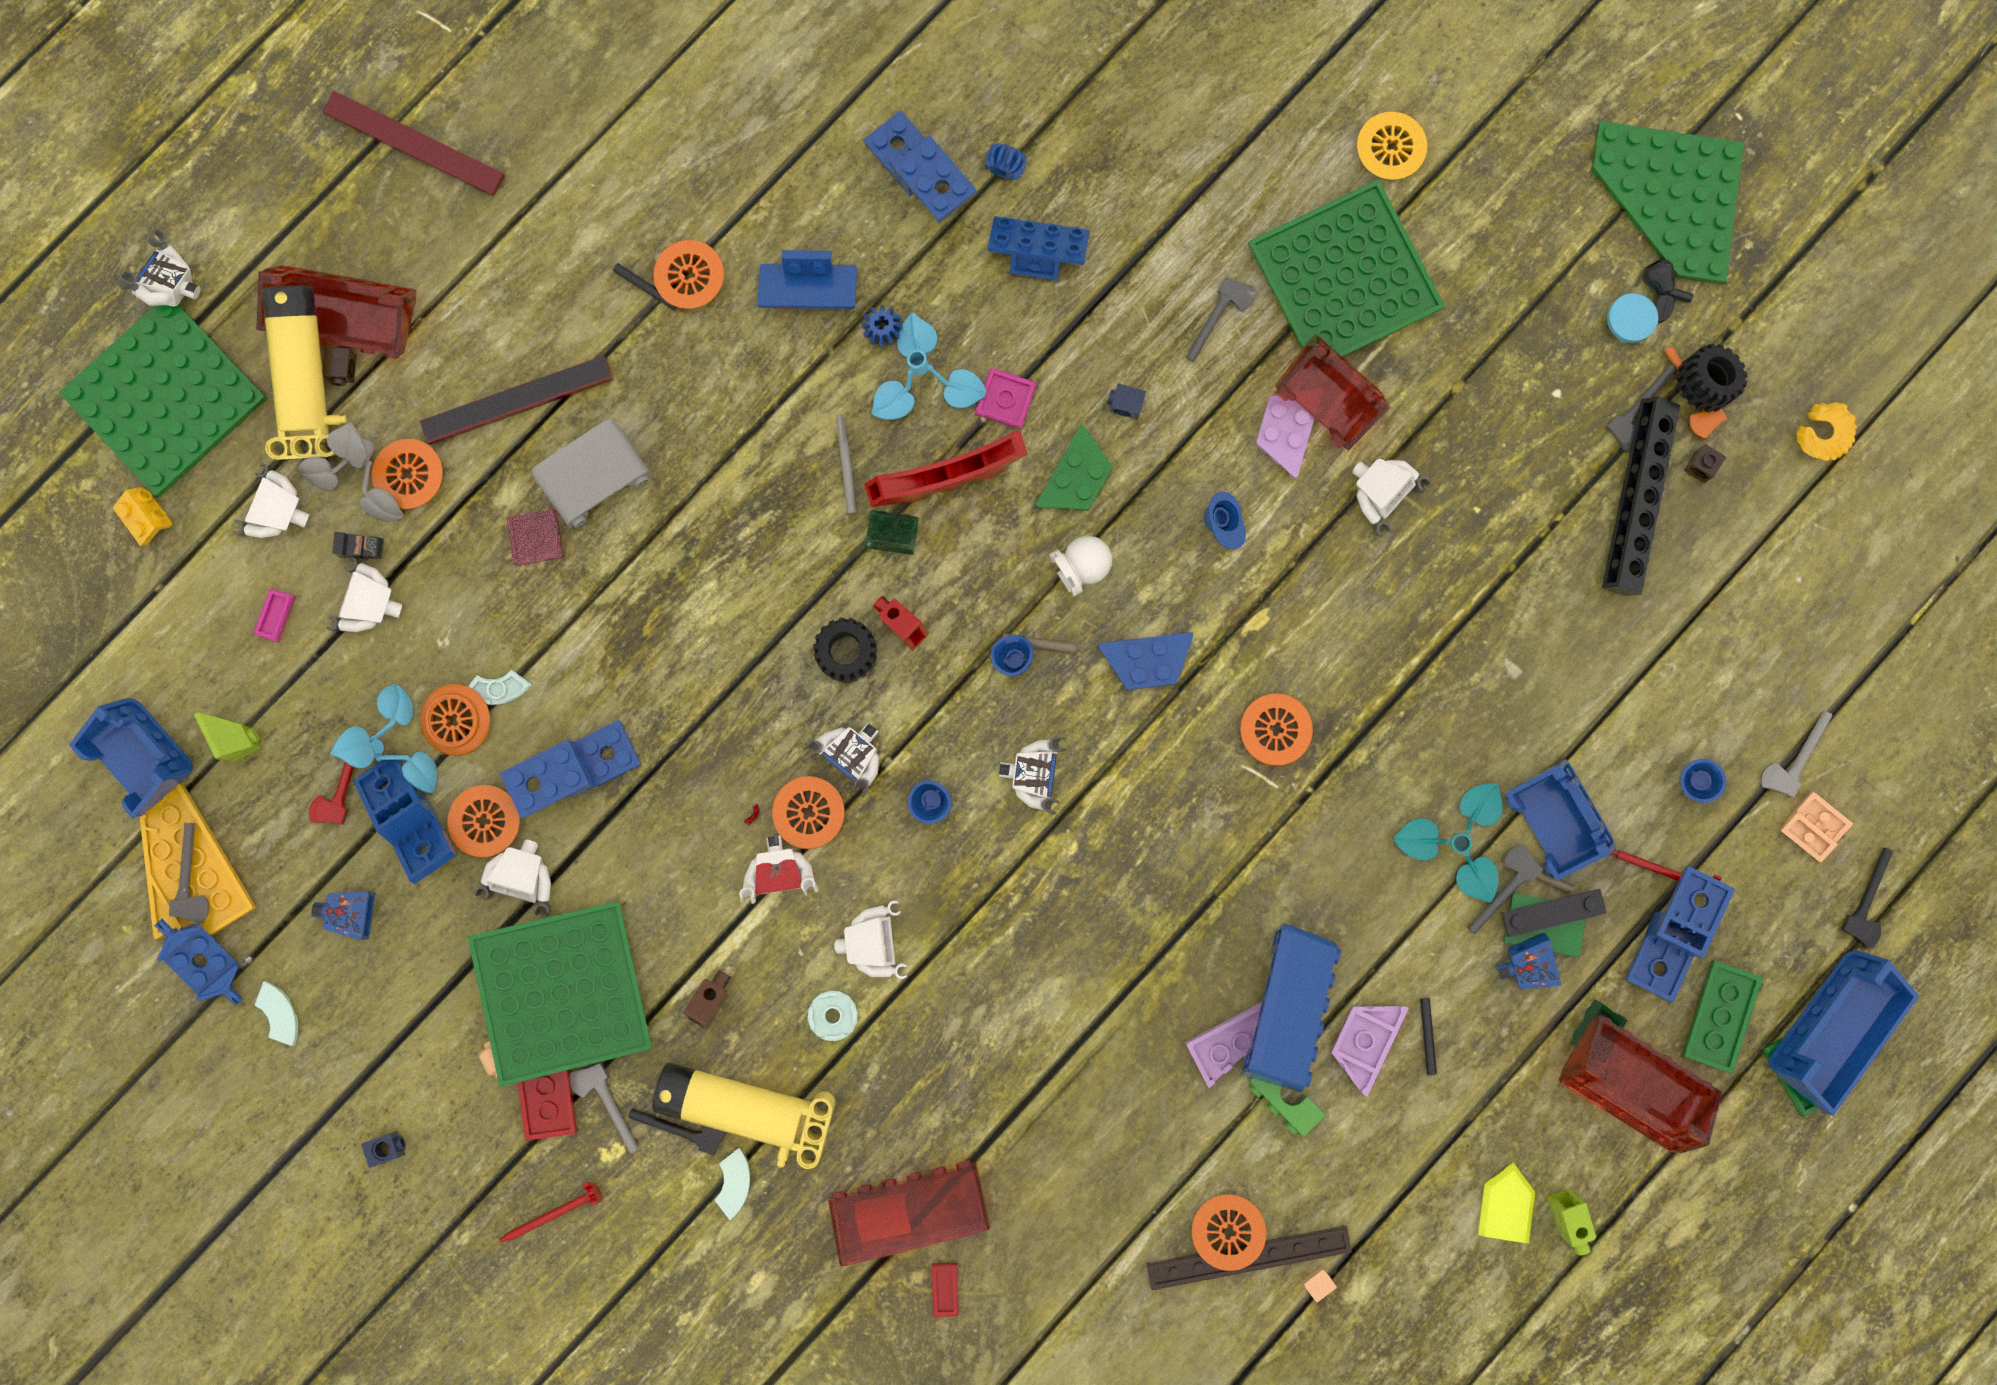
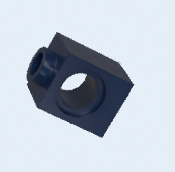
(1126, 401)
(374, 1154)

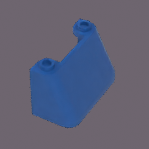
(134, 752)
(1562, 819)

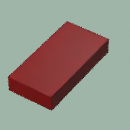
(944, 1289)

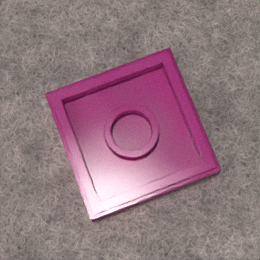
(1006, 398)

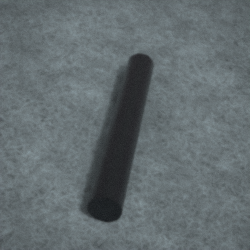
(640, 283)
(1428, 1036)

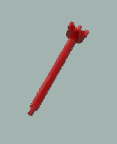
(1651, 866)
(593, 1195)

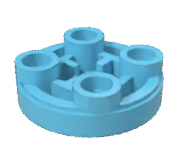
(1632, 318)

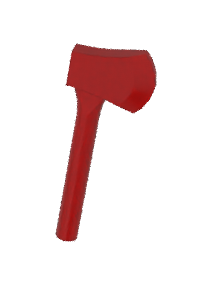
(332, 811)

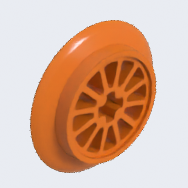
(679, 251)
(406, 448)
(474, 703)
(1300, 717)
(788, 794)
(460, 808)
(1253, 1218)

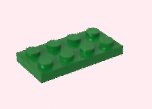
(1722, 1016)

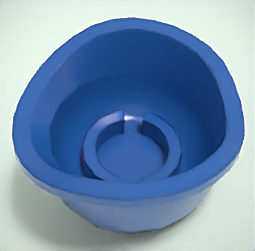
(1012, 655)
(1703, 780)
(929, 802)

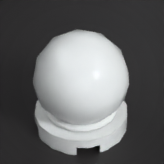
(1084, 562)

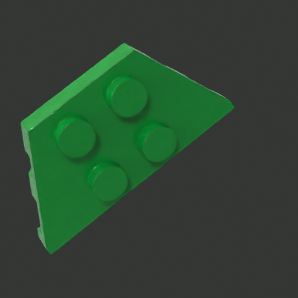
(1077, 475)

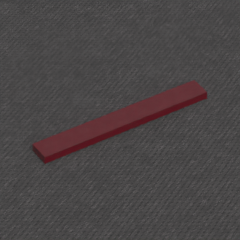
(413, 143)

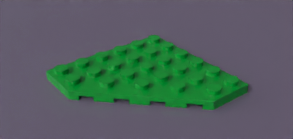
(1675, 192)

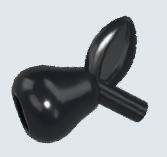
(1661, 279)

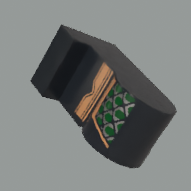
(357, 546)

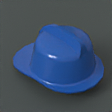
(1225, 520)

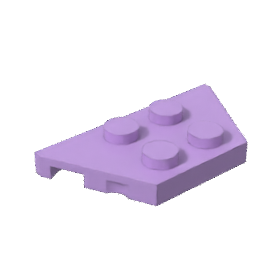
(1285, 433)
(1366, 1042)

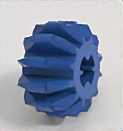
(1005, 161)
(874, 322)

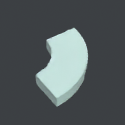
(502, 689)
(279, 1012)
(736, 1183)

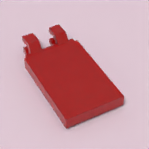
(547, 1106)

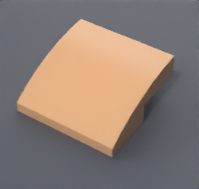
(1816, 826)

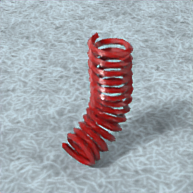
(755, 813)

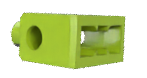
(1573, 1220)

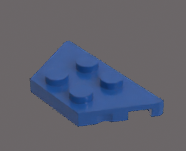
(1148, 660)

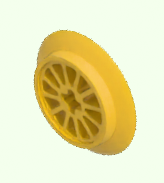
(1406, 126)

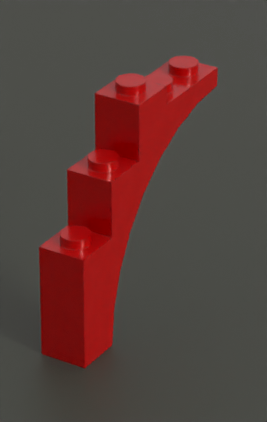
(946, 475)

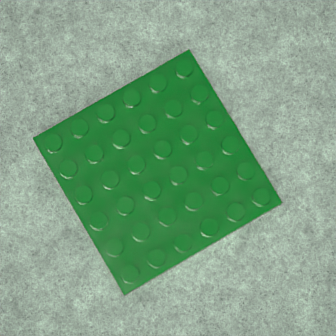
(1347, 272)
(163, 396)
(559, 993)

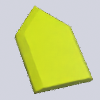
(1507, 1206)

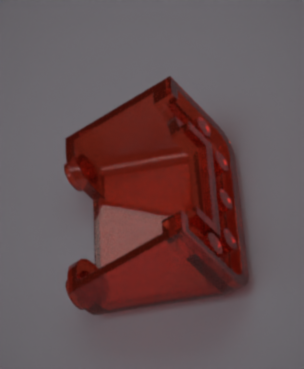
(1332, 392)

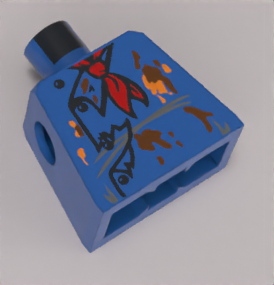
(347, 913)
(1531, 964)

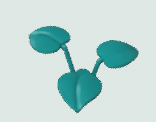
(1420, 841)

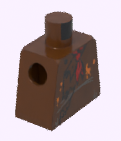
(702, 1010)

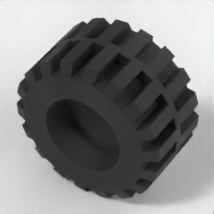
(1722, 367)
(837, 630)

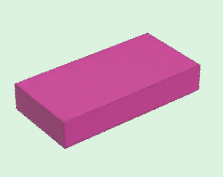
(274, 615)

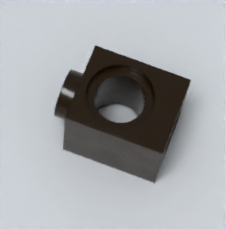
(339, 366)
(1704, 463)

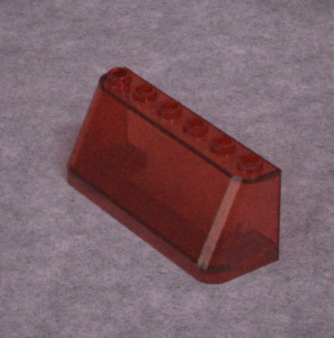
(349, 309)
(1641, 1087)
(908, 1213)

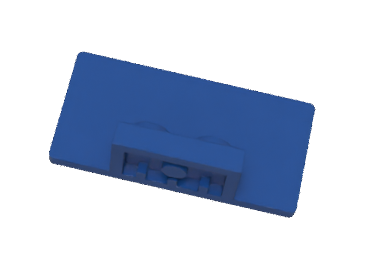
(1037, 247)
(807, 282)

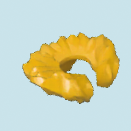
(1843, 435)

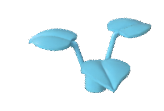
(916, 341)
(359, 751)

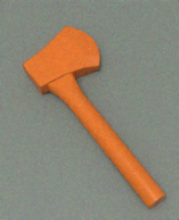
(1700, 423)

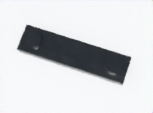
(1553, 912)

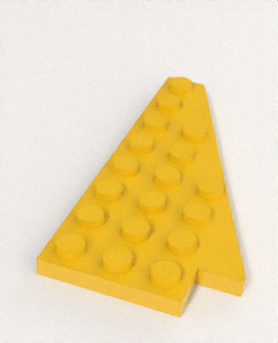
(210, 869)

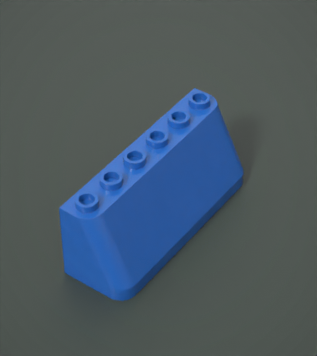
(1292, 1008)
(1843, 1029)

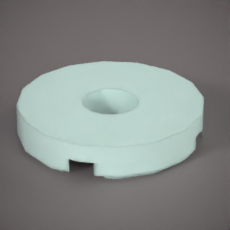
(826, 1029)

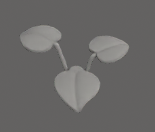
(348, 444)

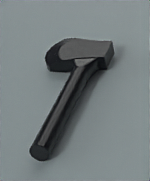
(1856, 925)
(707, 1140)

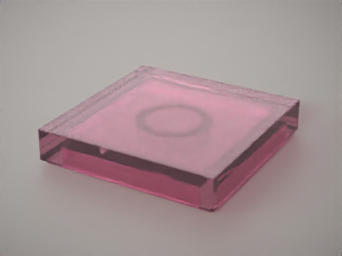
(535, 537)

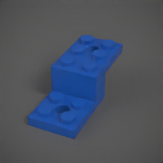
(920, 166)
(570, 769)
(404, 819)
(1679, 934)

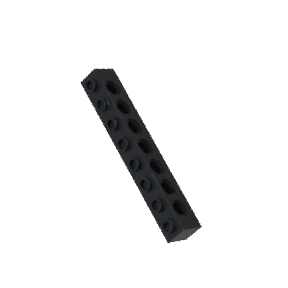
(1641, 496)

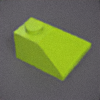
(227, 738)

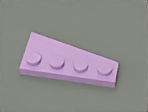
(1224, 1044)

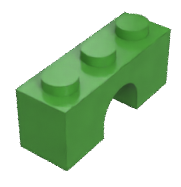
(1300, 1115)

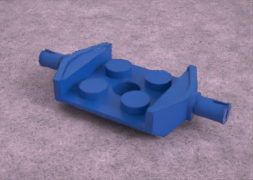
(207, 979)

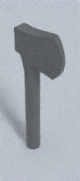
(1231, 291)
(1621, 426)
(1526, 869)
(183, 905)

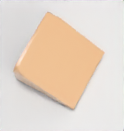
(1318, 1284)

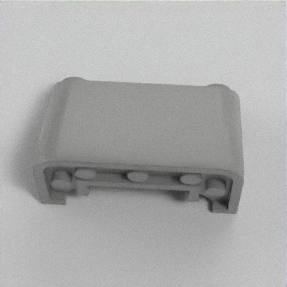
(590, 471)

